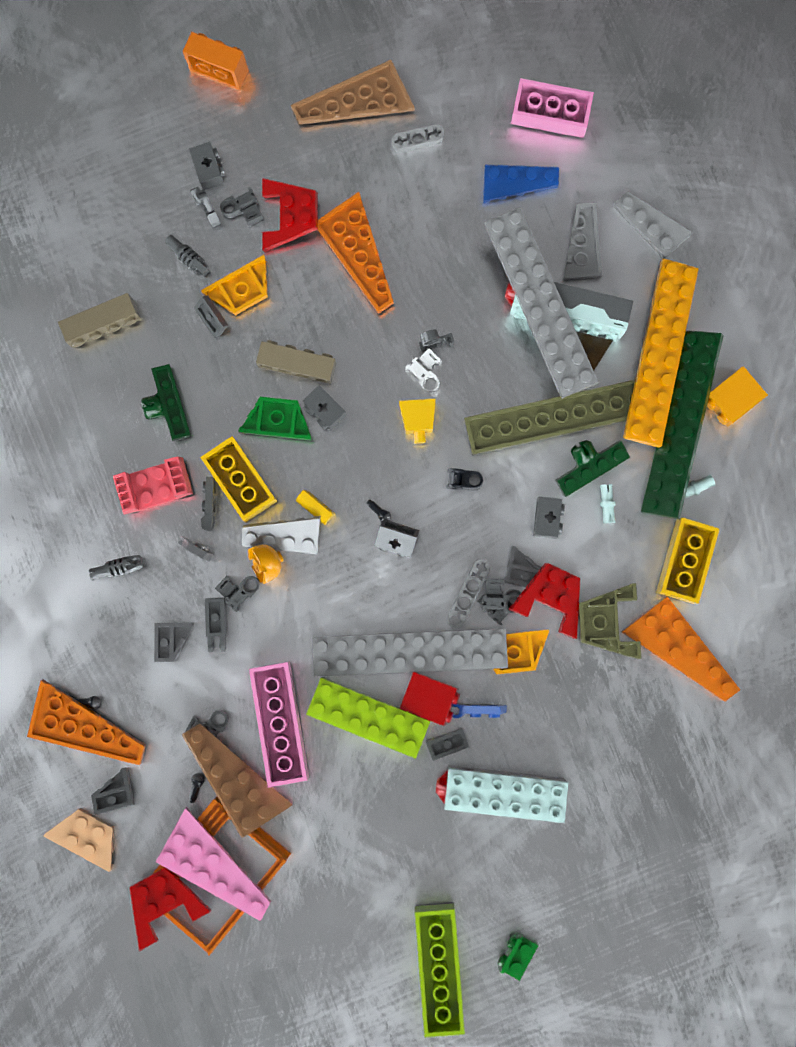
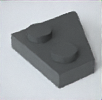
(114, 794)

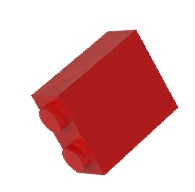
(430, 699)

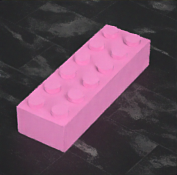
(279, 724)

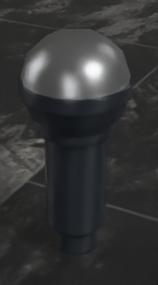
(382, 514)
(92, 702)
(197, 781)

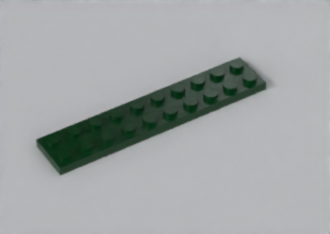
(685, 419)

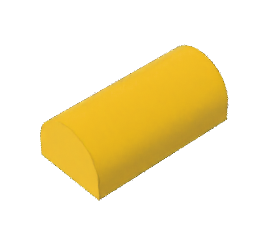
(315, 506)

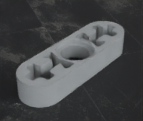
(421, 131)

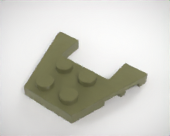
(600, 622)

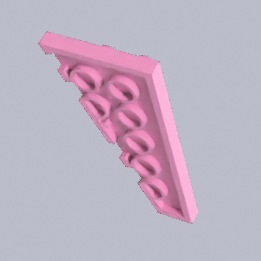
(207, 864)

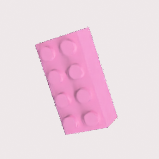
(552, 108)

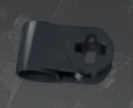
(462, 479)

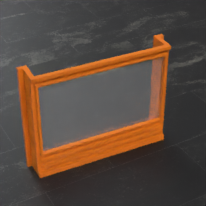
(256, 854)

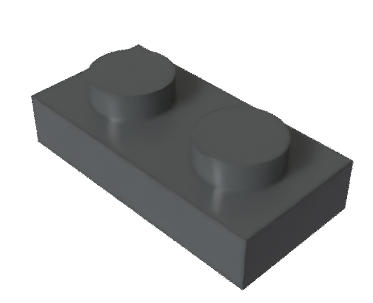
(211, 316)
(447, 744)

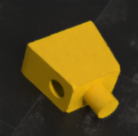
(418, 417)

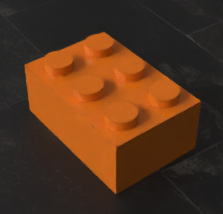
(215, 60)

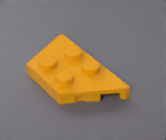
(240, 288)
(523, 651)

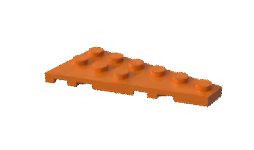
(352, 242)
(675, 642)
(71, 724)

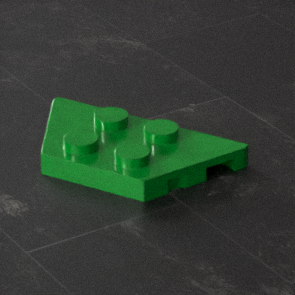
(276, 419)

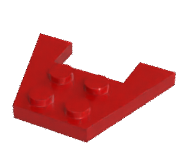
(297, 213)
(556, 590)
(157, 896)

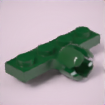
(166, 403)
(590, 465)

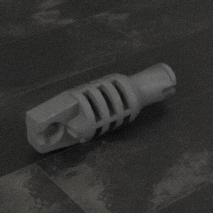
(187, 255)
(117, 567)

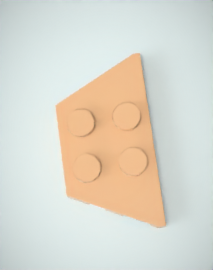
(86, 837)

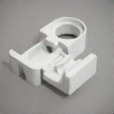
(422, 367)

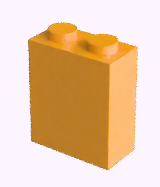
(735, 396)

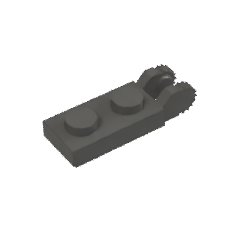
(209, 504)
(215, 622)

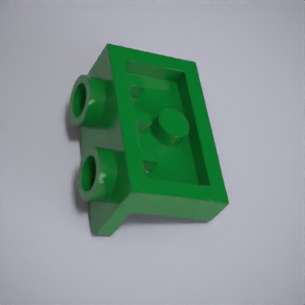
(517, 956)

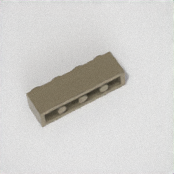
(99, 320)
(296, 362)

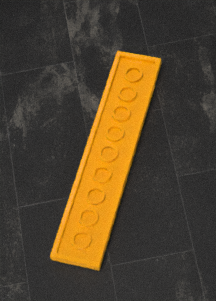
(660, 353)

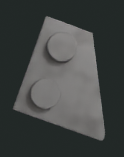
(198, 549)
(520, 568)
(169, 640)

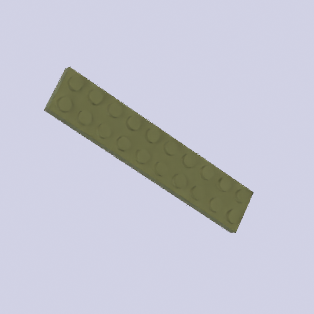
(549, 418)

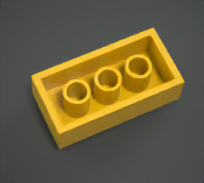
(239, 479)
(687, 560)

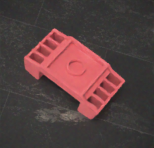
(153, 485)

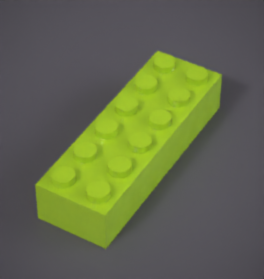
(368, 717)
(439, 970)

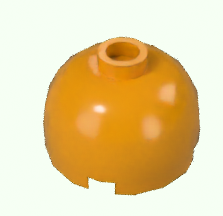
(266, 562)

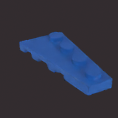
(509, 180)

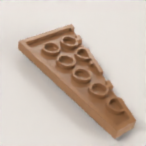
(364, 95)
(237, 786)

